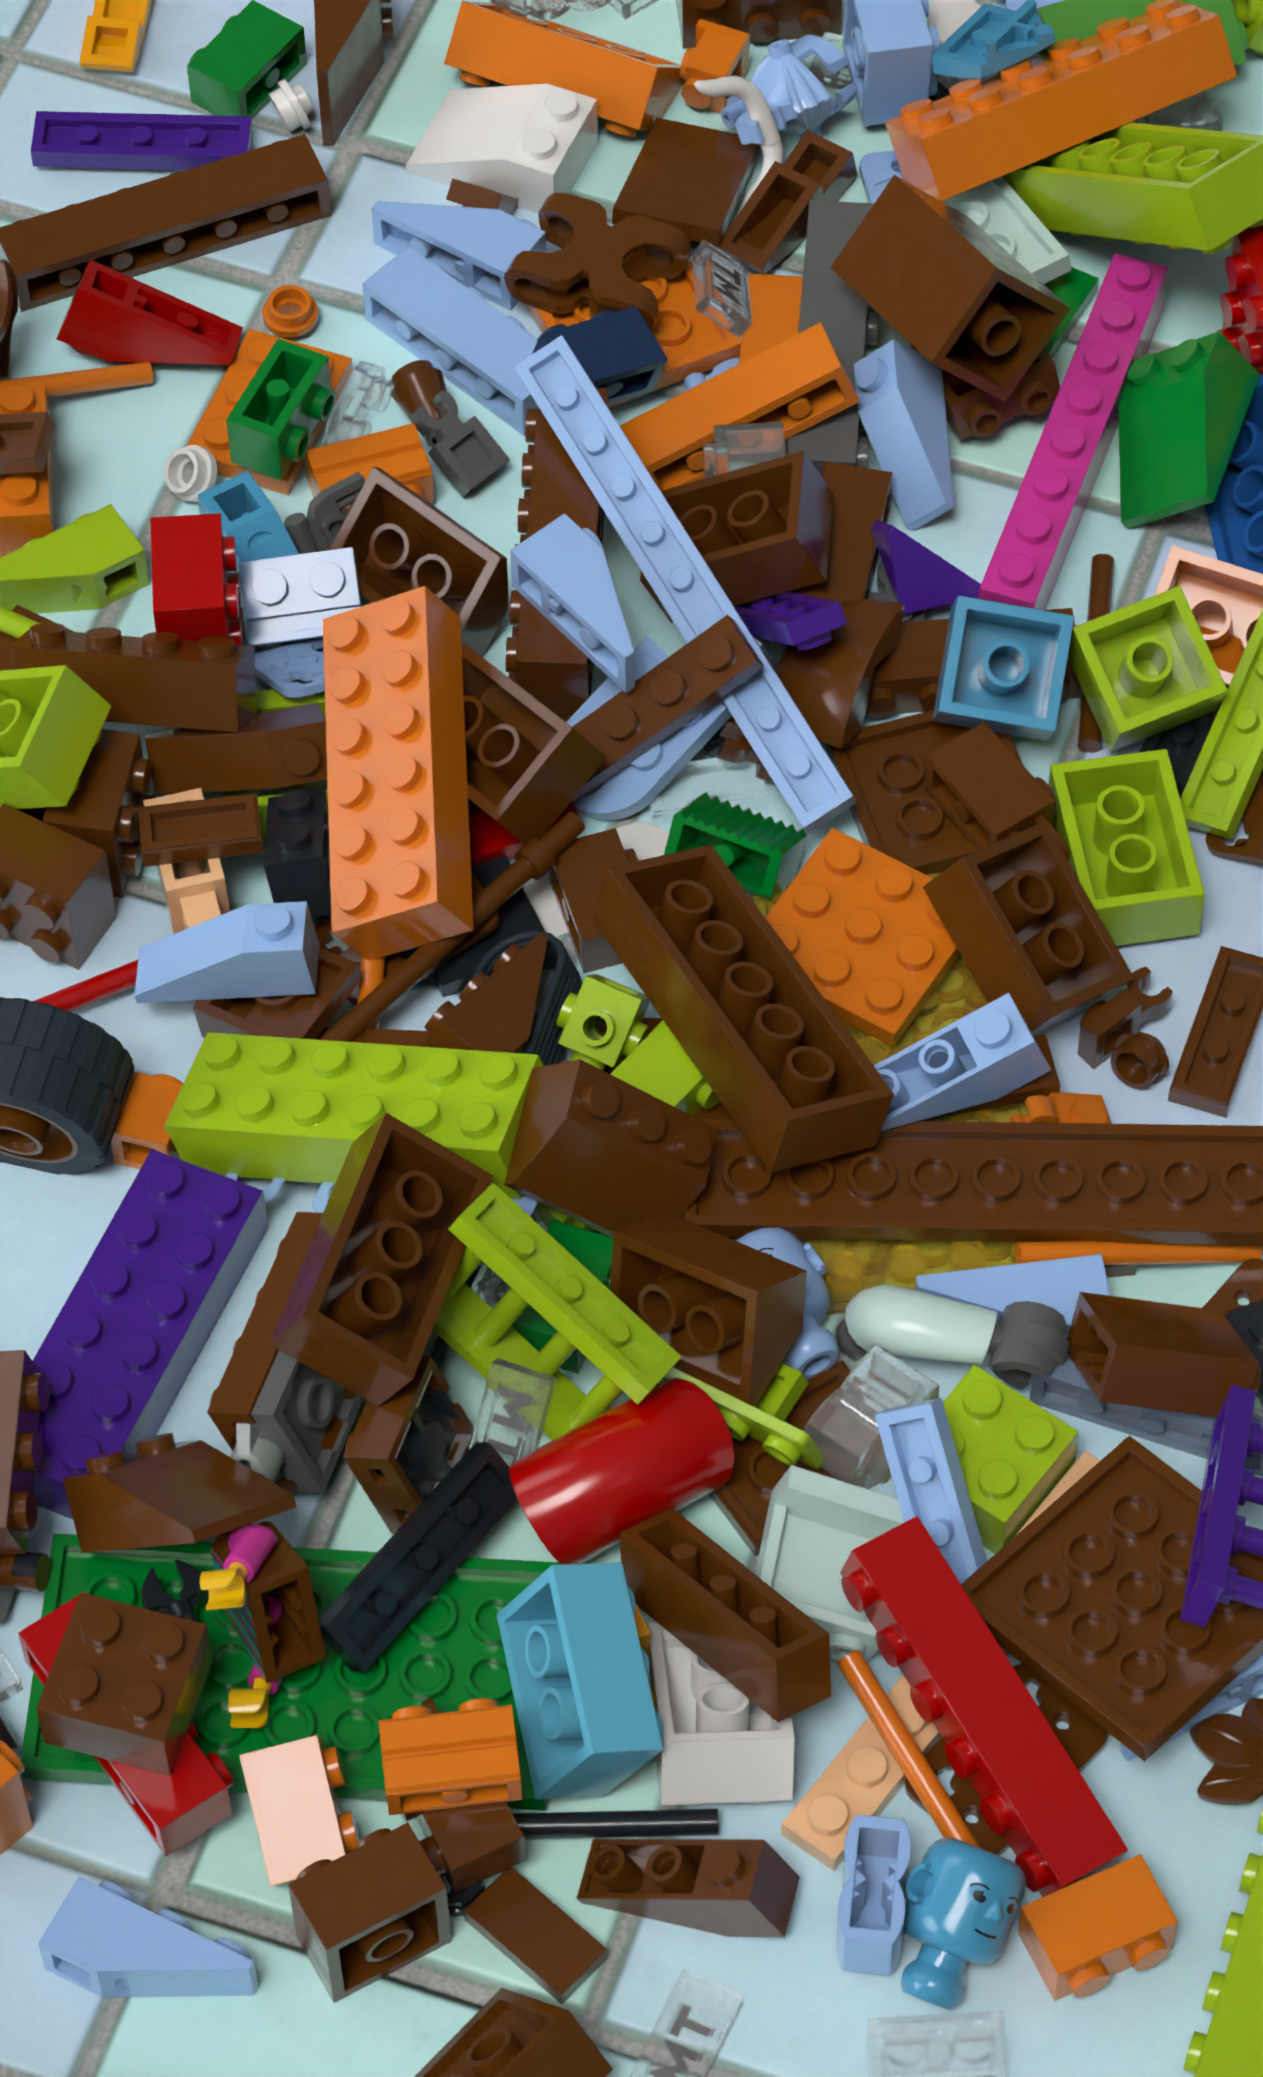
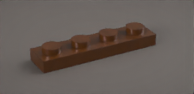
(668, 697)

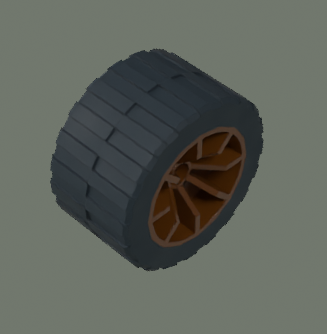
(58, 1088)

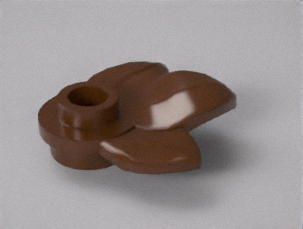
(1237, 1755)

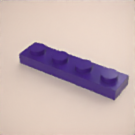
(136, 140)
(792, 619)

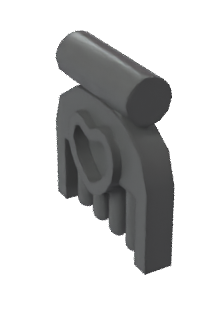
(324, 516)

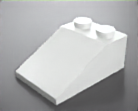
(510, 140)
(714, 1735)

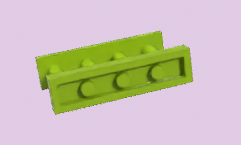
(564, 1295)

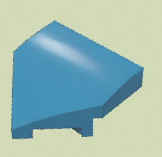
(992, 42)

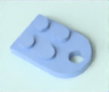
(650, 773)

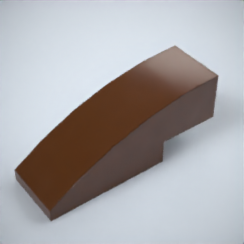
(778, 209)

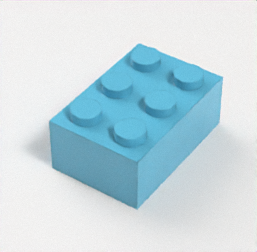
(580, 1680)

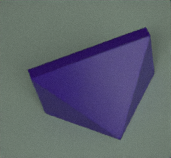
(917, 574)

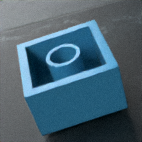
(1003, 668)

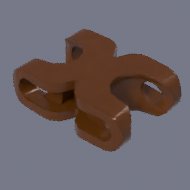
(596, 260)

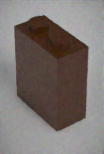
(1158, 1354)

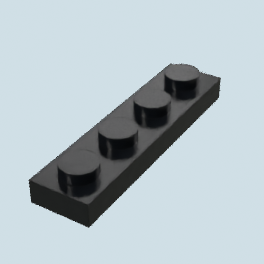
(418, 1558)

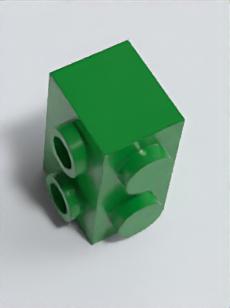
(280, 410)

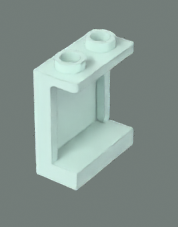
(806, 1542)

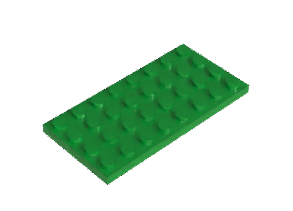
(442, 1654)

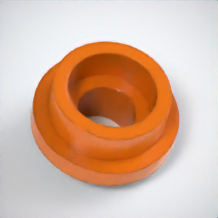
(290, 312)

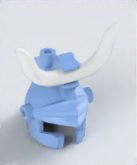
(780, 97)

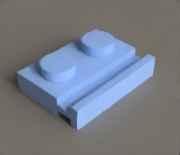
(294, 593)

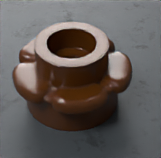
(1139, 1059)

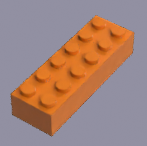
(1060, 98)
(397, 774)

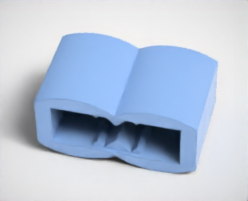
(873, 1894)

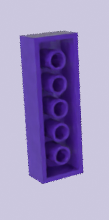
(141, 1314)

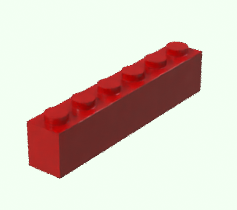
(980, 1709)

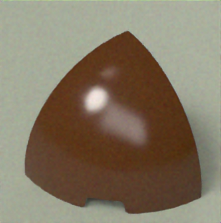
(836, 678)

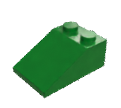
(1180, 426)

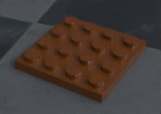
(1099, 1596)

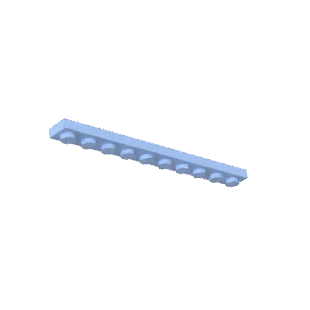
(681, 577)

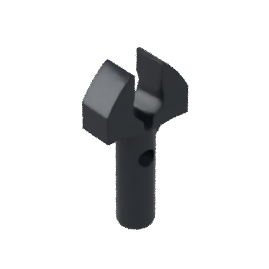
(190, 1595)

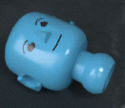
(960, 1912)

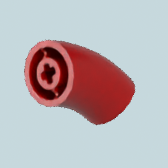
(623, 1469)

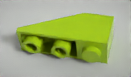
(75, 566)

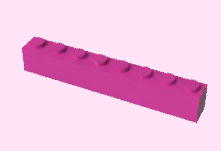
(1076, 436)

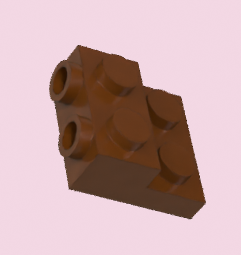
(981, 414)
(284, 1015)

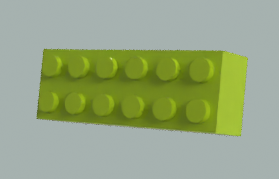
(1150, 186)
(300, 1103)

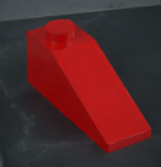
(139, 324)

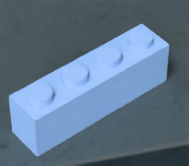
(454, 330)

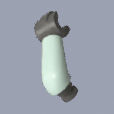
(937, 1328)

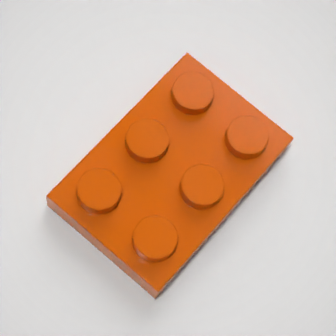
(212, 428)

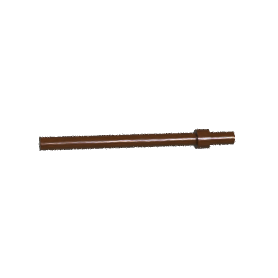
(532, 861)

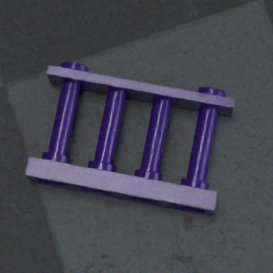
(1218, 1526)

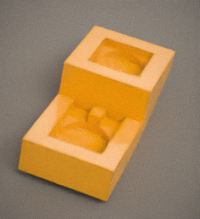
(115, 34)

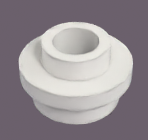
(292, 105)
(190, 472)

